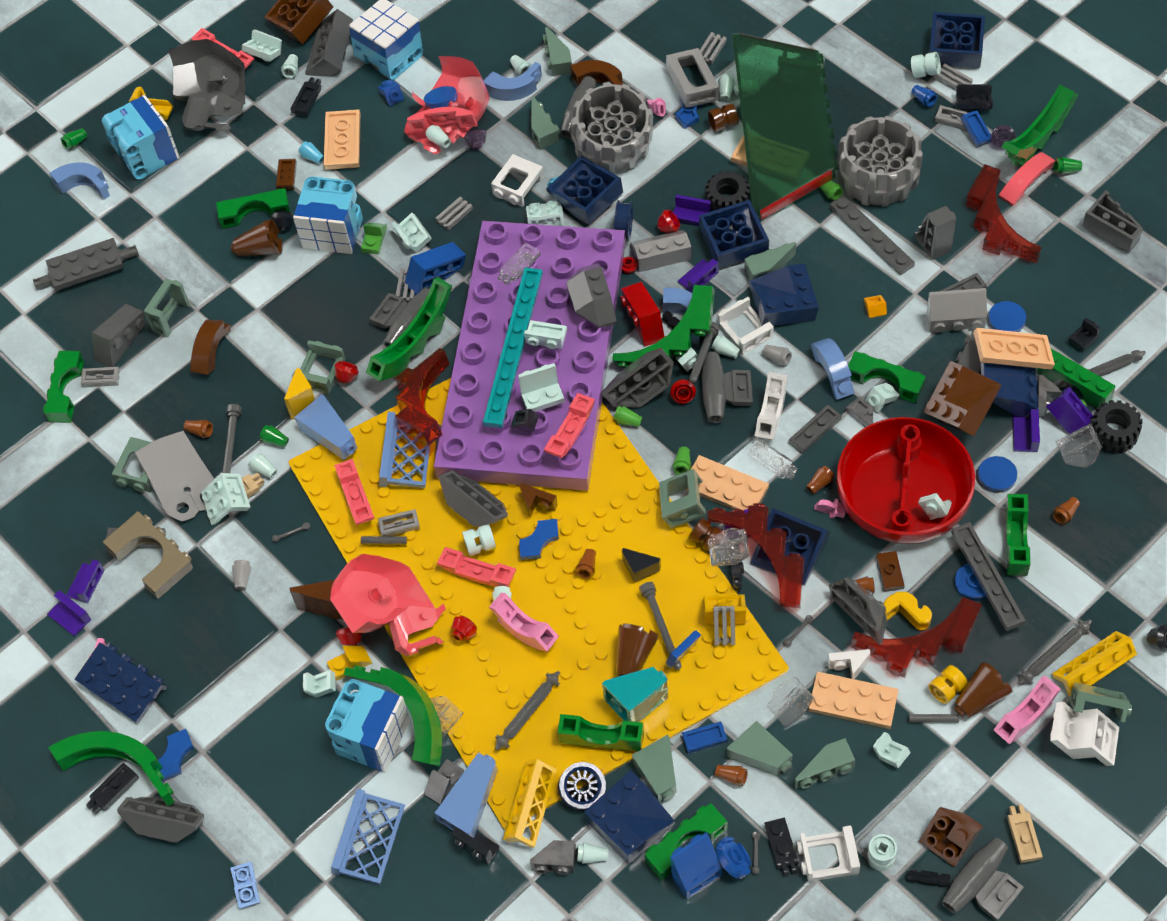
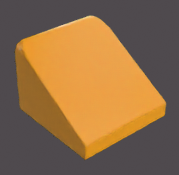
(875, 306)

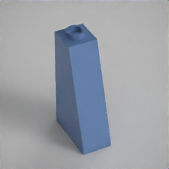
(326, 427)
(468, 797)

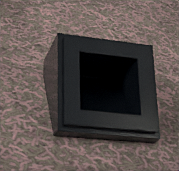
(525, 420)

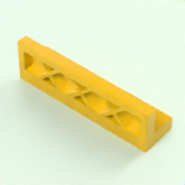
(1096, 664)
(523, 803)

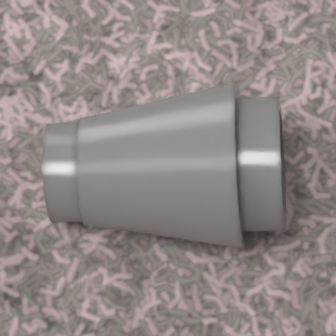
(778, 354)
(241, 572)

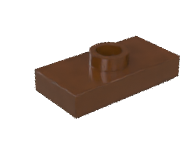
(286, 174)
(890, 571)

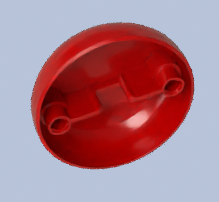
(895, 465)

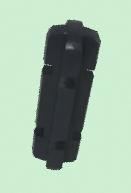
(669, 318)
(928, 877)

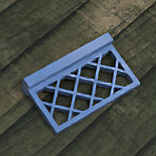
(389, 453)
(349, 837)

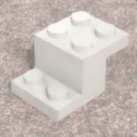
(1084, 734)

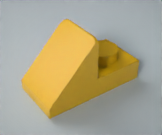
(353, 656)

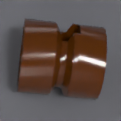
(721, 117)
(702, 532)

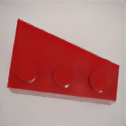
(643, 313)

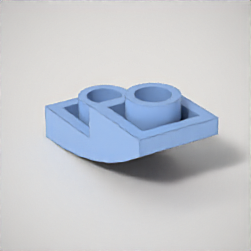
(245, 885)

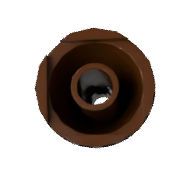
(258, 241)
(633, 648)
(981, 691)

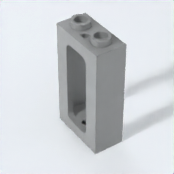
(688, 94)

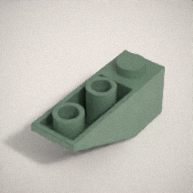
(558, 52)
(543, 129)
(769, 260)
(830, 761)

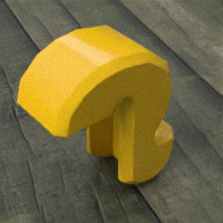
(163, 107)
(908, 607)

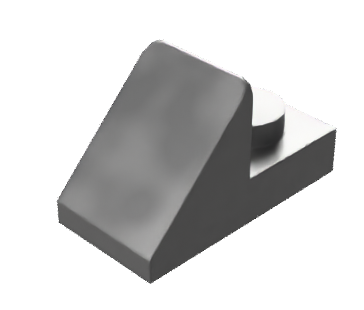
(1046, 393)
(443, 781)

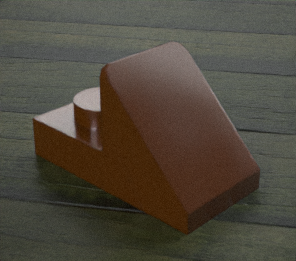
(534, 497)

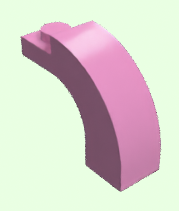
(531, 632)
(1027, 714)

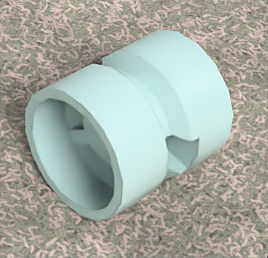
(925, 65)
(485, 536)
(882, 852)

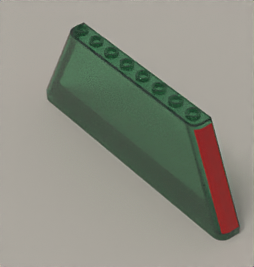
(783, 121)

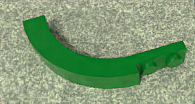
(423, 712)
(111, 744)

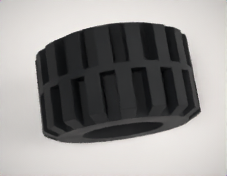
(726, 183)
(1120, 414)

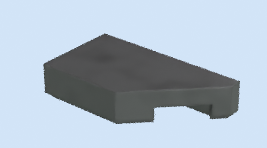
(861, 411)

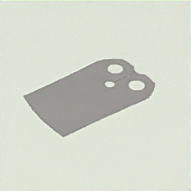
(171, 467)

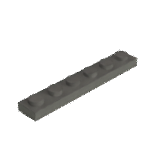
(872, 235)
(988, 576)

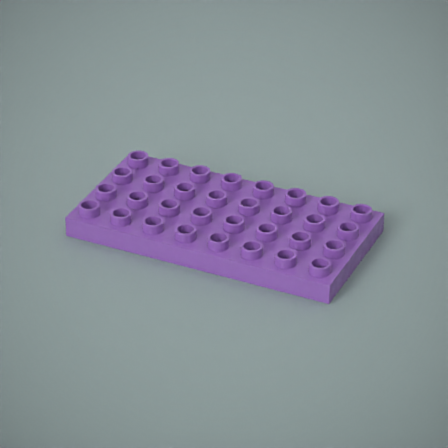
(581, 364)

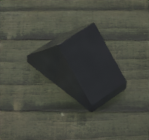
(640, 564)

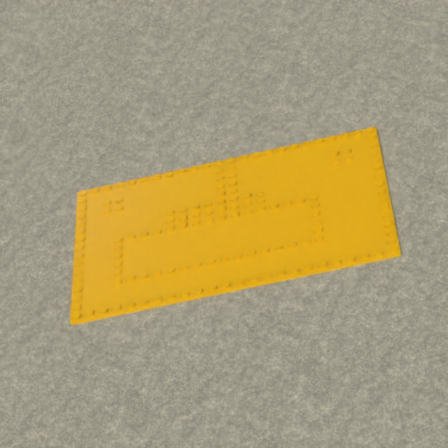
(496, 671)

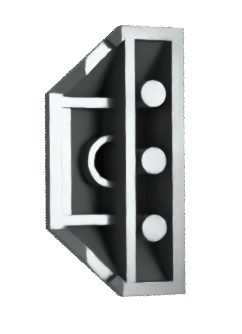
(592, 296)
(640, 380)
(471, 499)
(860, 606)
(155, 819)

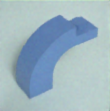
(513, 88)
(78, 174)
(677, 301)
(835, 365)

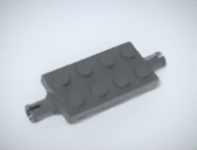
(84, 264)

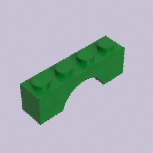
(234, 210)
(66, 368)
(908, 382)
(1093, 387)
(1016, 535)
(622, 736)
(706, 820)

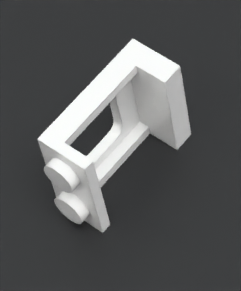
(524, 167)
(754, 338)
(846, 853)

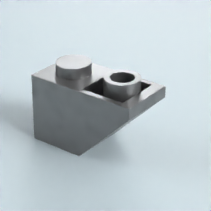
(555, 857)

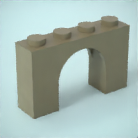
(139, 531)

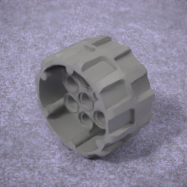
(627, 107)
(885, 159)

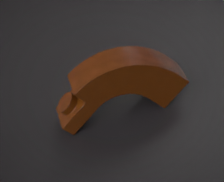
(598, 70)
(206, 345)

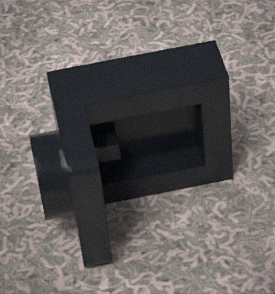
(1085, 335)

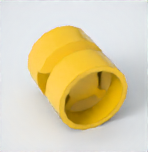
(944, 687)

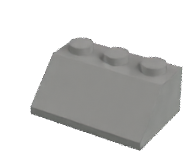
(662, 250)
(957, 310)

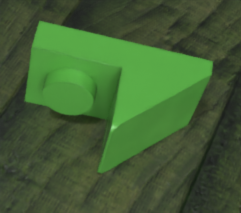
(373, 237)

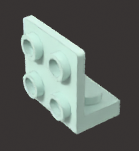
(545, 214)
(540, 388)
(224, 495)

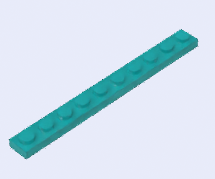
(512, 348)

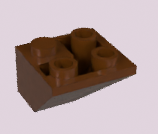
(950, 834)

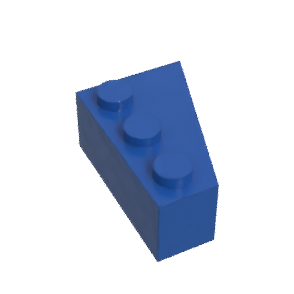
(432, 264)

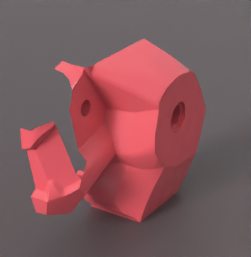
(471, 96)
(382, 592)

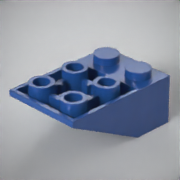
(695, 865)

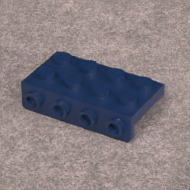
(120, 681)

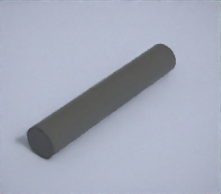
(383, 539)
(953, 718)

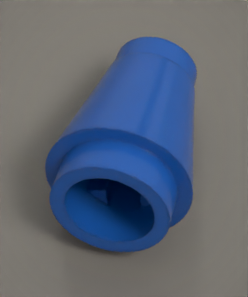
(924, 95)

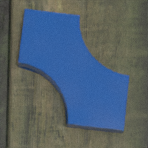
(687, 116)
(544, 533)
(178, 746)

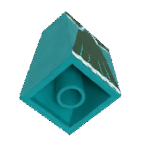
(636, 693)

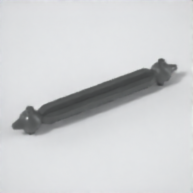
(1113, 365)
(1055, 651)
(527, 710)

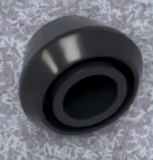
(282, 219)
(1158, 638)

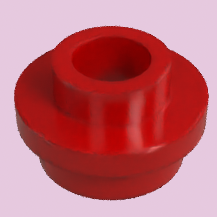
(629, 269)

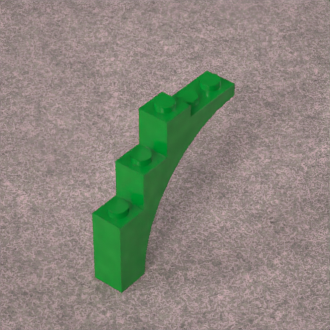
(1050, 119)
(413, 340)
(678, 342)

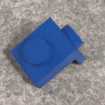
(391, 91)

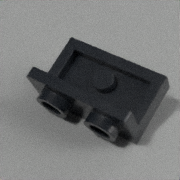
(974, 97)
(479, 846)

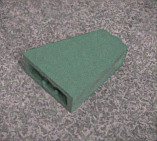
(760, 750)
(657, 768)

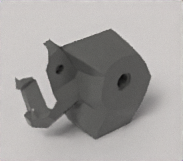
(209, 81)

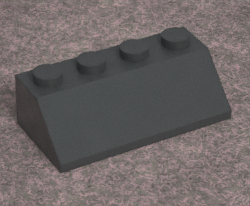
(329, 45)

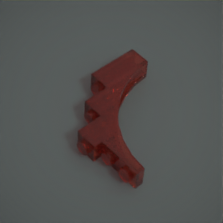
(989, 219)
(412, 397)
(755, 523)
(925, 647)

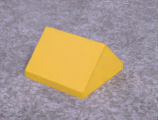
(298, 394)
(737, 601)

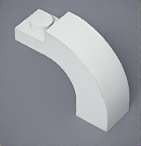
(772, 406)

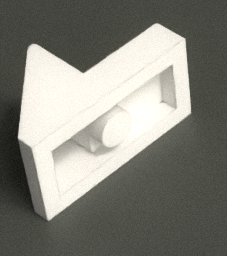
(851, 659)

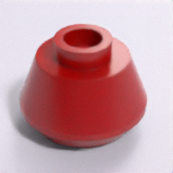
(668, 222)
(345, 371)
(682, 391)
(463, 628)
(348, 638)

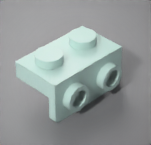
(263, 46)
(412, 233)
(545, 334)

